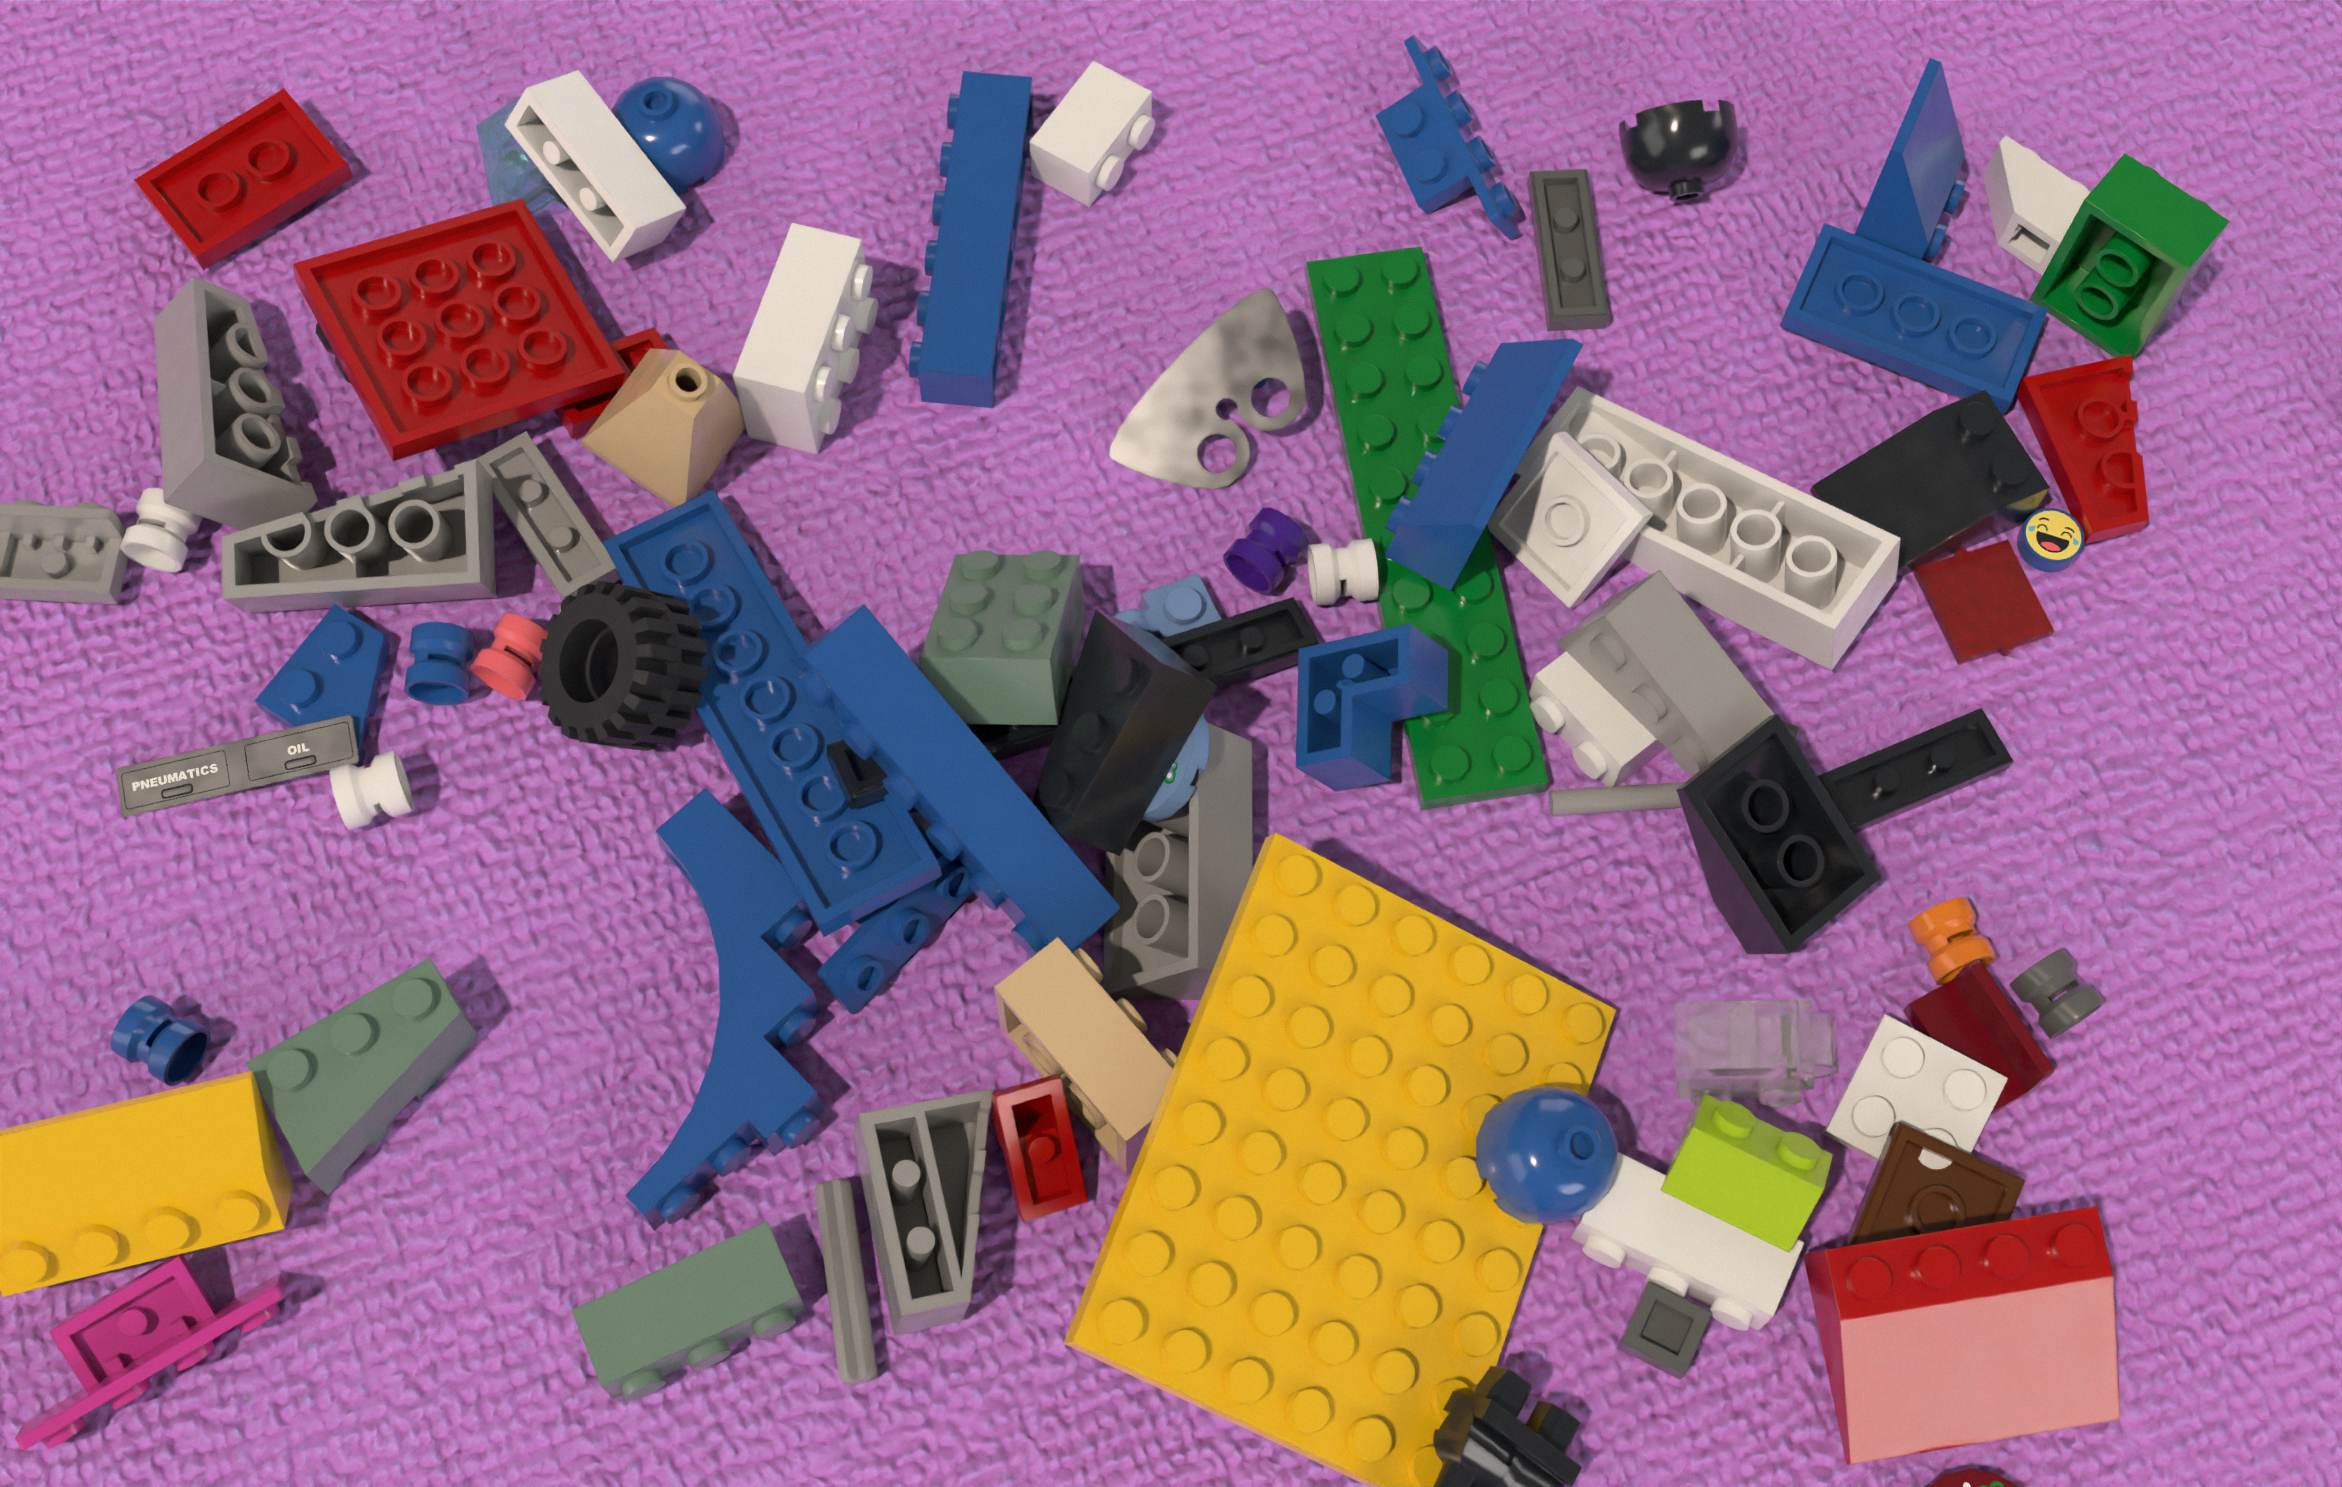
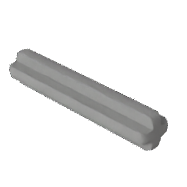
(845, 1282)

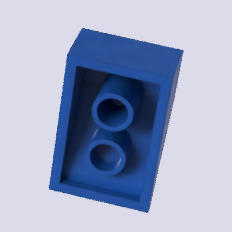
(1918, 174)

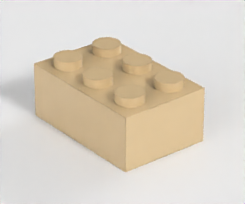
(1096, 1046)

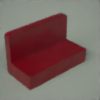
(1981, 1024)

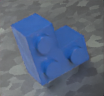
(1355, 692)

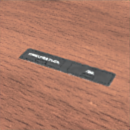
(237, 765)

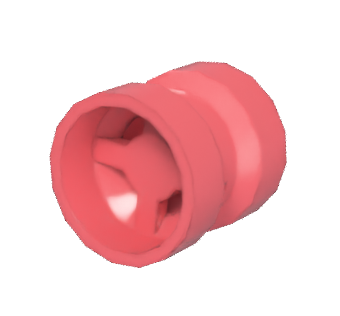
(512, 657)

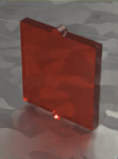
(1983, 602)

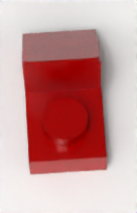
(1038, 1147)

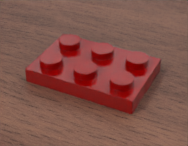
(243, 178)

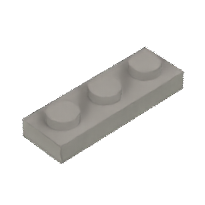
(546, 517)

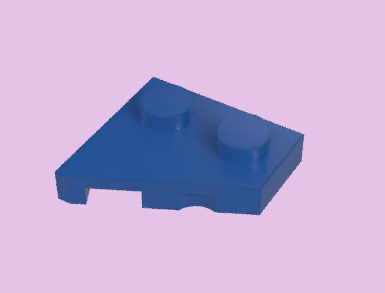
(330, 676)

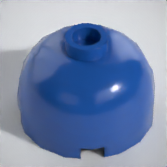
(673, 129)
(1546, 1154)

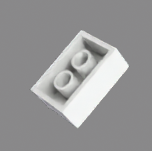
(805, 339)

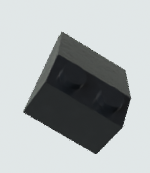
(1941, 482)
(1772, 841)

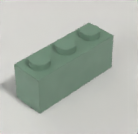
(689, 1313)

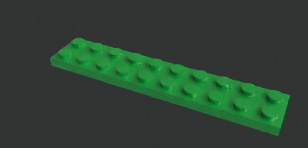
(1389, 402)

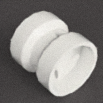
(159, 533)
(1343, 572)
(368, 791)

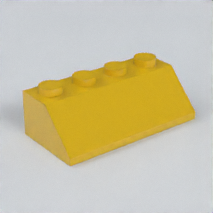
(138, 1182)

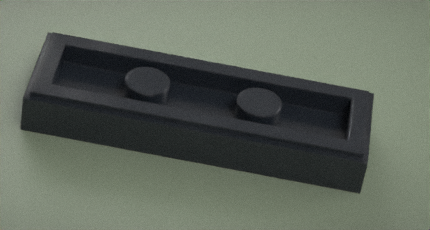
(1916, 770)

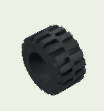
(622, 666)

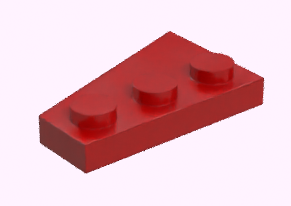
(2089, 441)

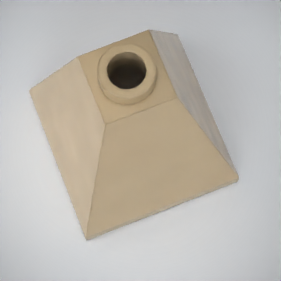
(668, 426)

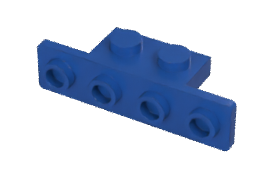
(1437, 147)
(894, 932)

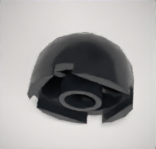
(1680, 147)

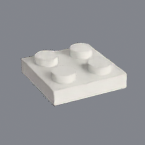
(1568, 519)
(1913, 1083)

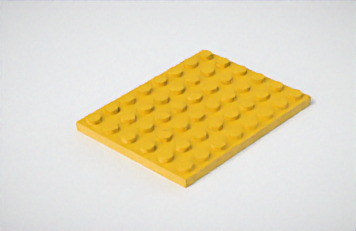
(1311, 1182)

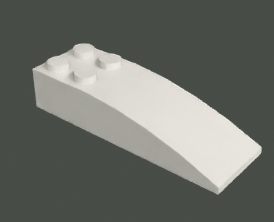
(1736, 534)

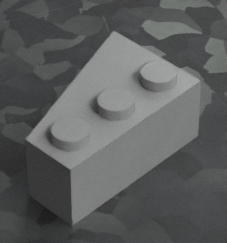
(1667, 671)
(922, 1200)

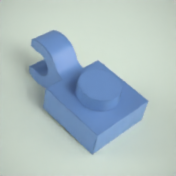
(1173, 608)

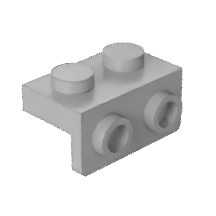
(61, 552)

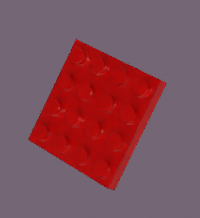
(458, 328)

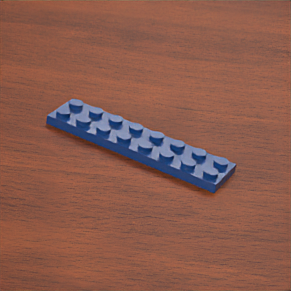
(763, 722)

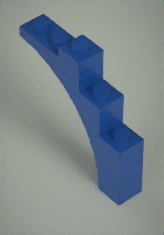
(762, 1007)

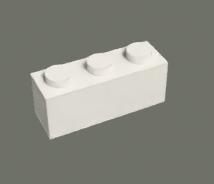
(595, 165)
(1685, 1248)

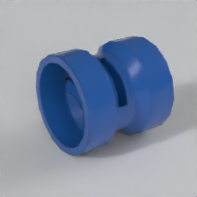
(439, 663)
(159, 1039)

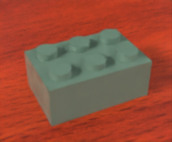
(1006, 636)

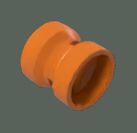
(1950, 938)

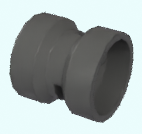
(2048, 980)

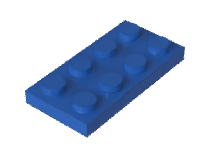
(1913, 317)

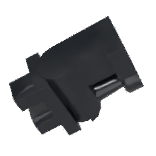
(1490, 1447)

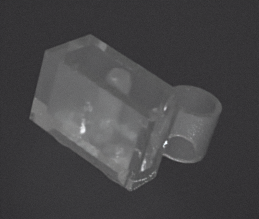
(1752, 1050)

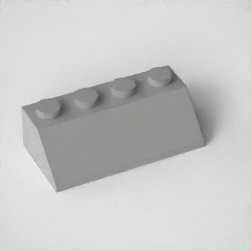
(1182, 883)

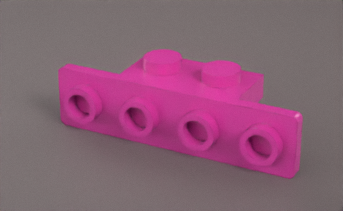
(135, 1334)

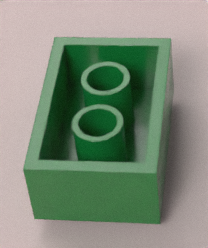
(2127, 258)

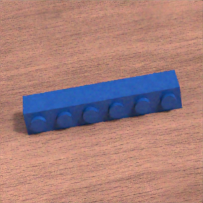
(975, 240)
(952, 783)

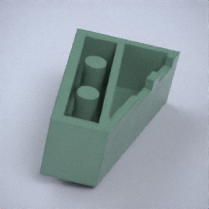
(360, 1068)

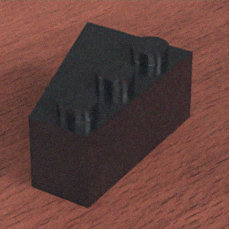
(1118, 733)

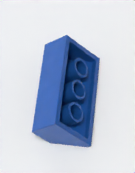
(1478, 456)

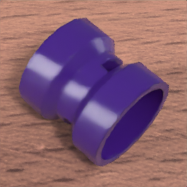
(1266, 550)

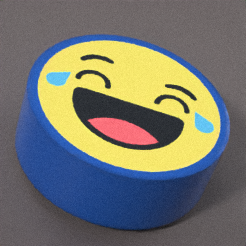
(2050, 540)

